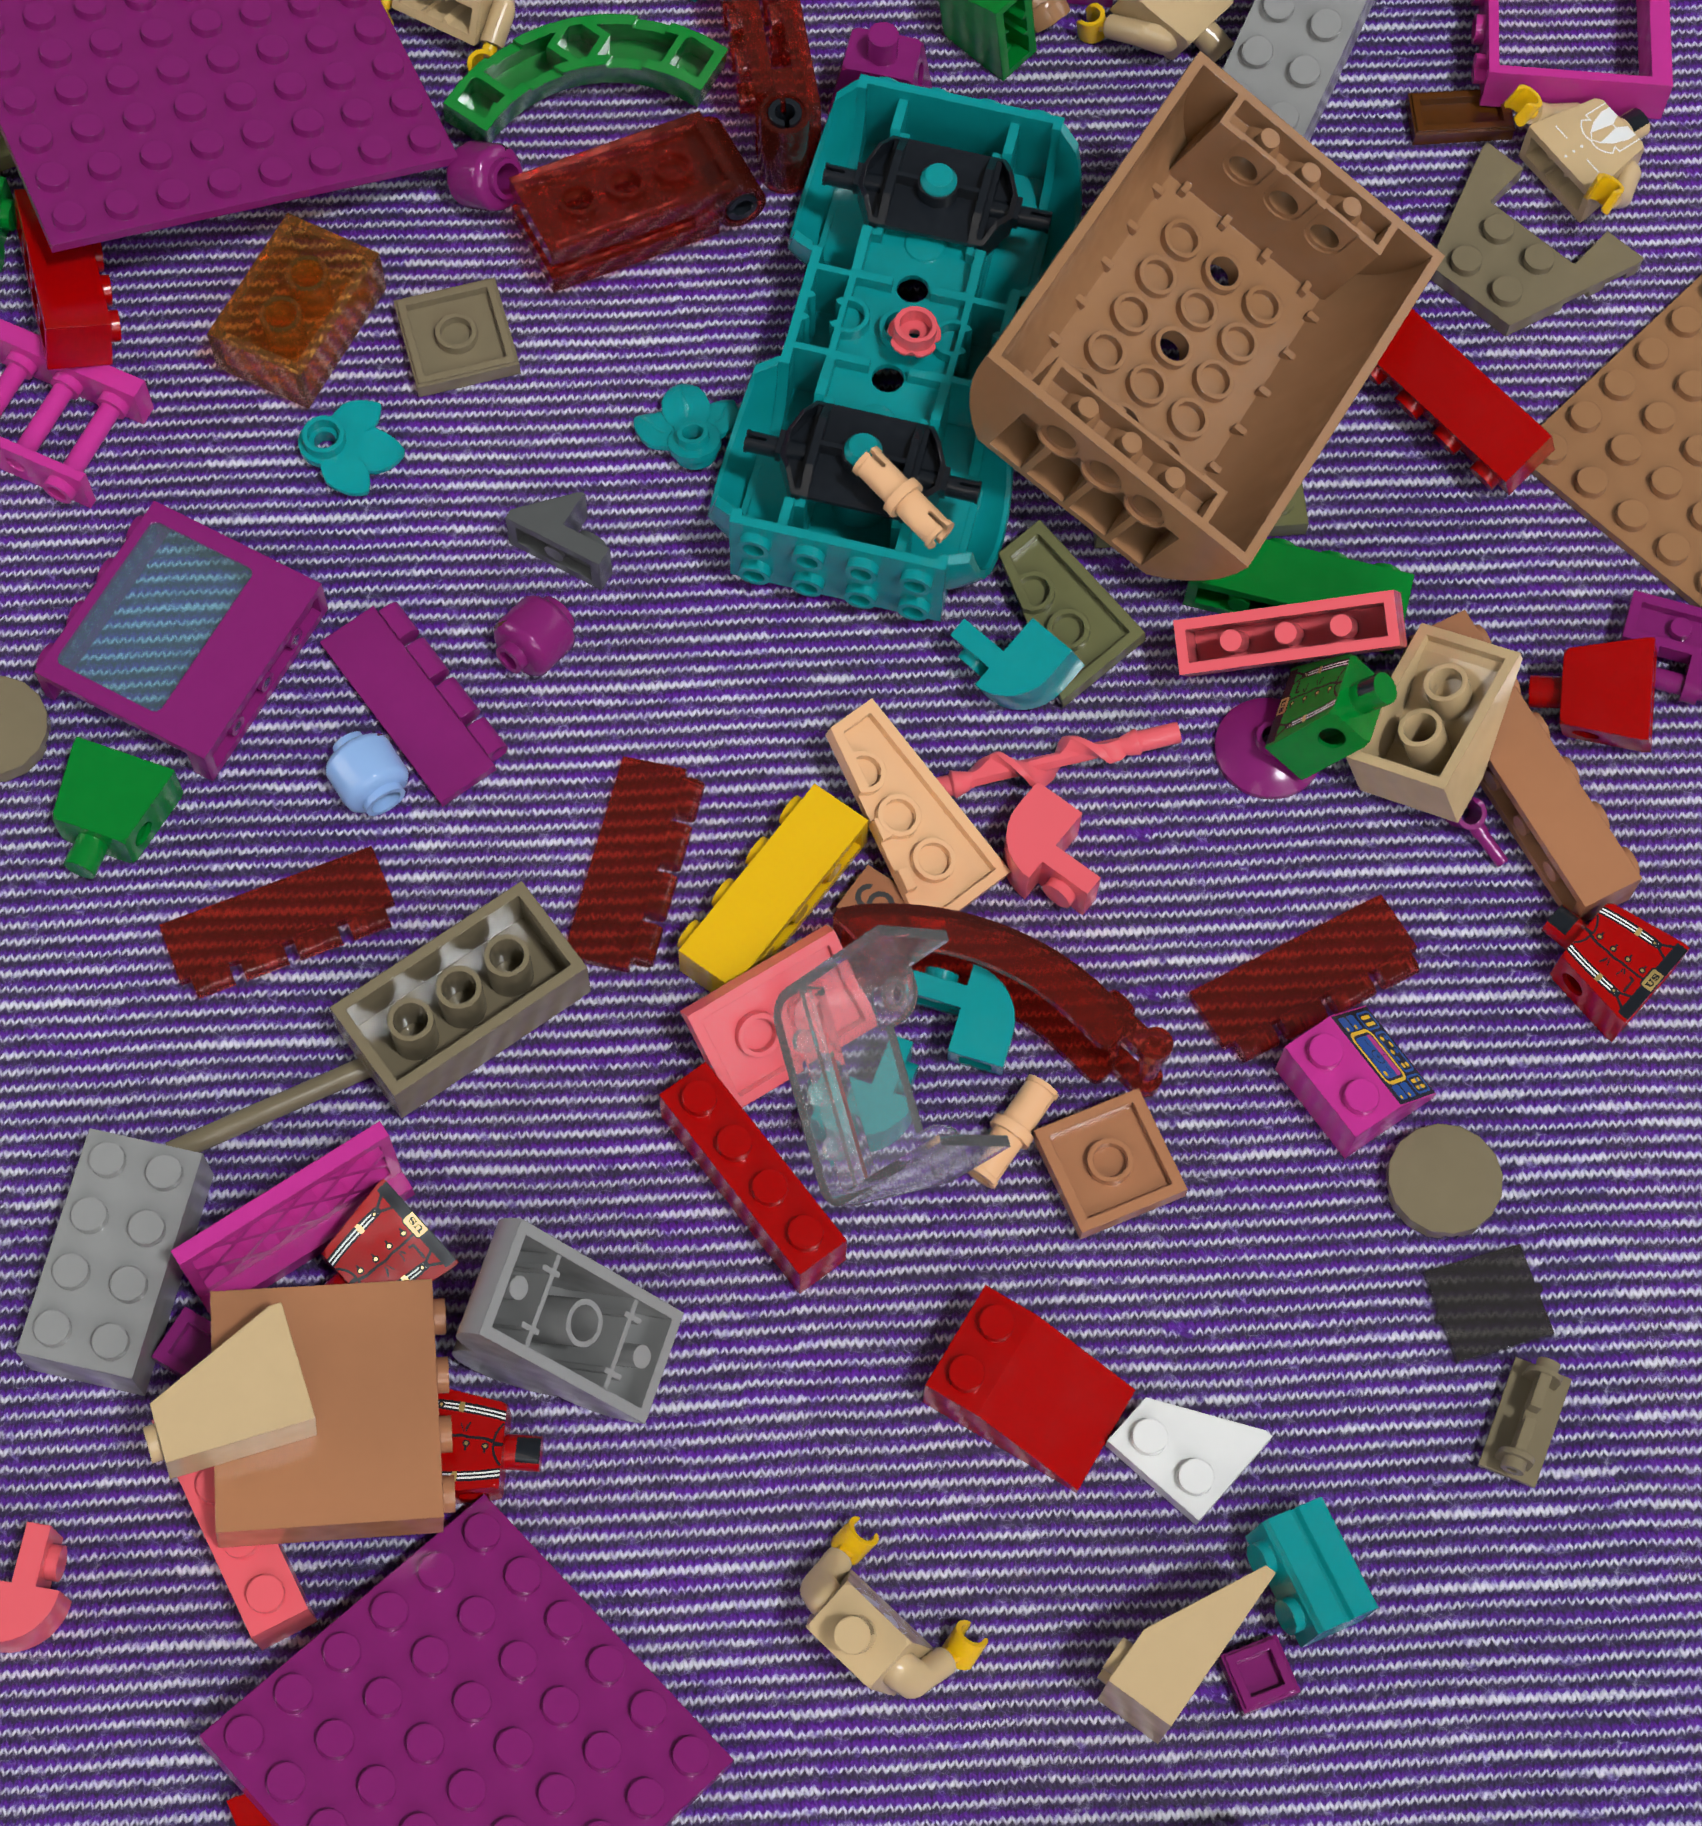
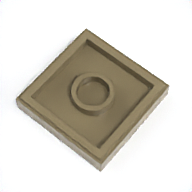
(457, 337)

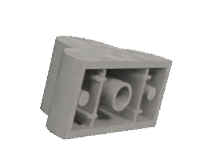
(565, 1325)

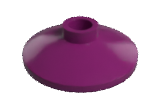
(1243, 754)

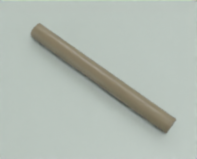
(272, 1107)

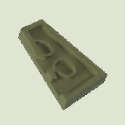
(1069, 605)

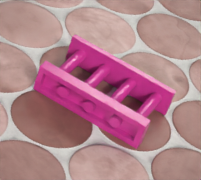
(112, 389)

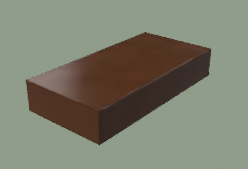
(1456, 118)

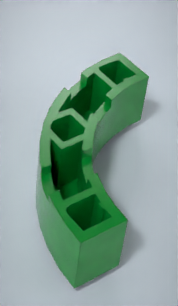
(578, 54)

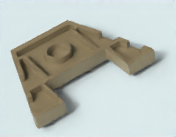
(1505, 268)

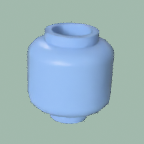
(367, 773)

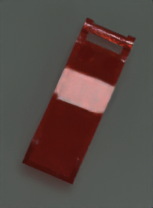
(1048, 990)

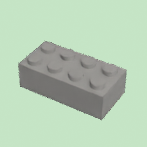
(1295, 54)
(112, 1262)

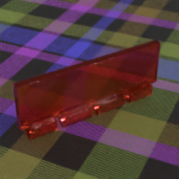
(626, 863)
(287, 912)
(1294, 977)

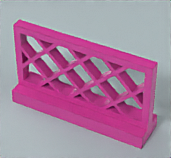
(291, 1219)

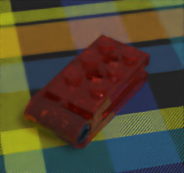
(780, 101)
(633, 199)

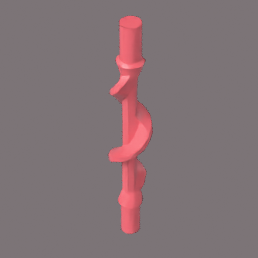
(1069, 751)

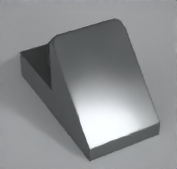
(553, 535)

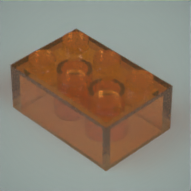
(297, 310)

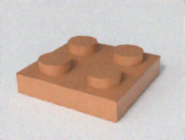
(1109, 1163)

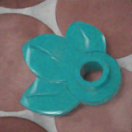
(688, 426)
(357, 450)

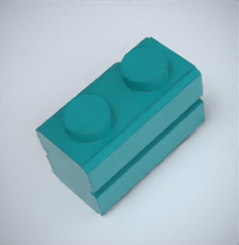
(1315, 1574)

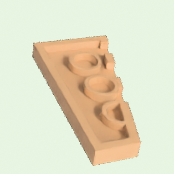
(915, 822)

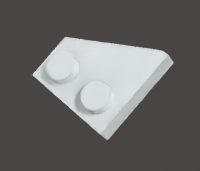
(1186, 1453)

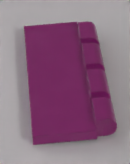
(402, 696)

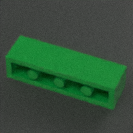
(1296, 575)

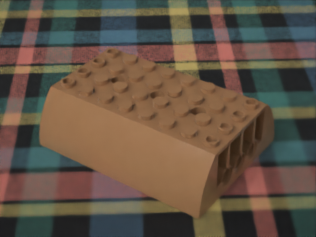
(1205, 451)

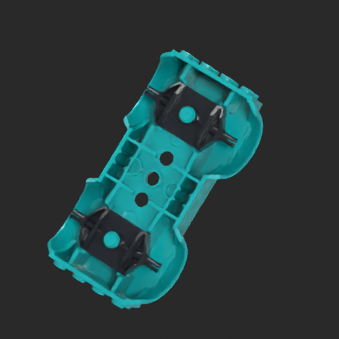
(896, 192)

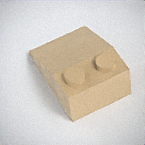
(1443, 724)
(1166, 1664)

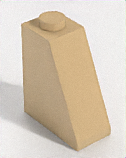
(234, 1401)

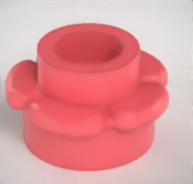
(914, 321)

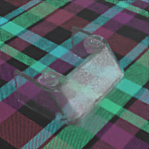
(853, 1078)

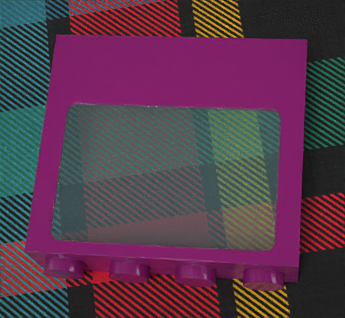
(184, 636)

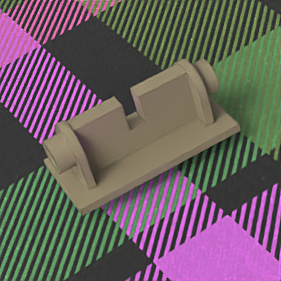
(1525, 1420)

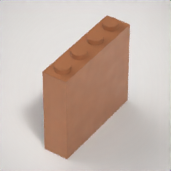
(376, 1412)

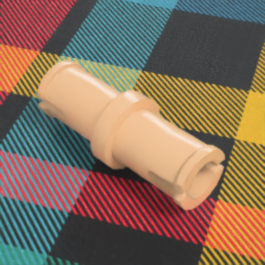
(903, 497)
(1018, 1124)

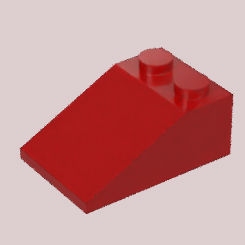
(1028, 1389)

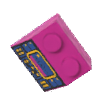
(1352, 1078)

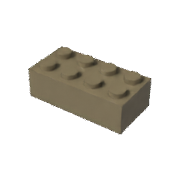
(461, 999)

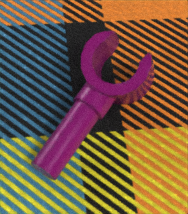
(1475, 824)

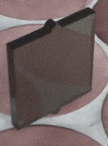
(1488, 1303)

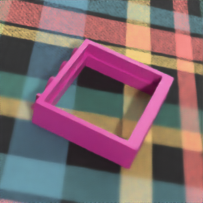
(1621, 92)

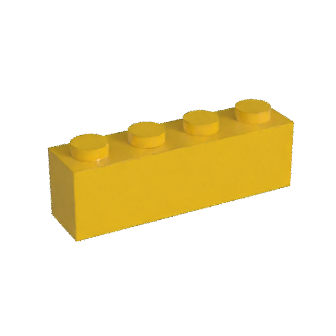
(775, 890)

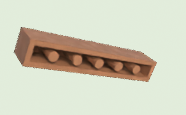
(1548, 808)

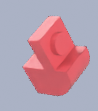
(1036, 854)
(28, 1604)

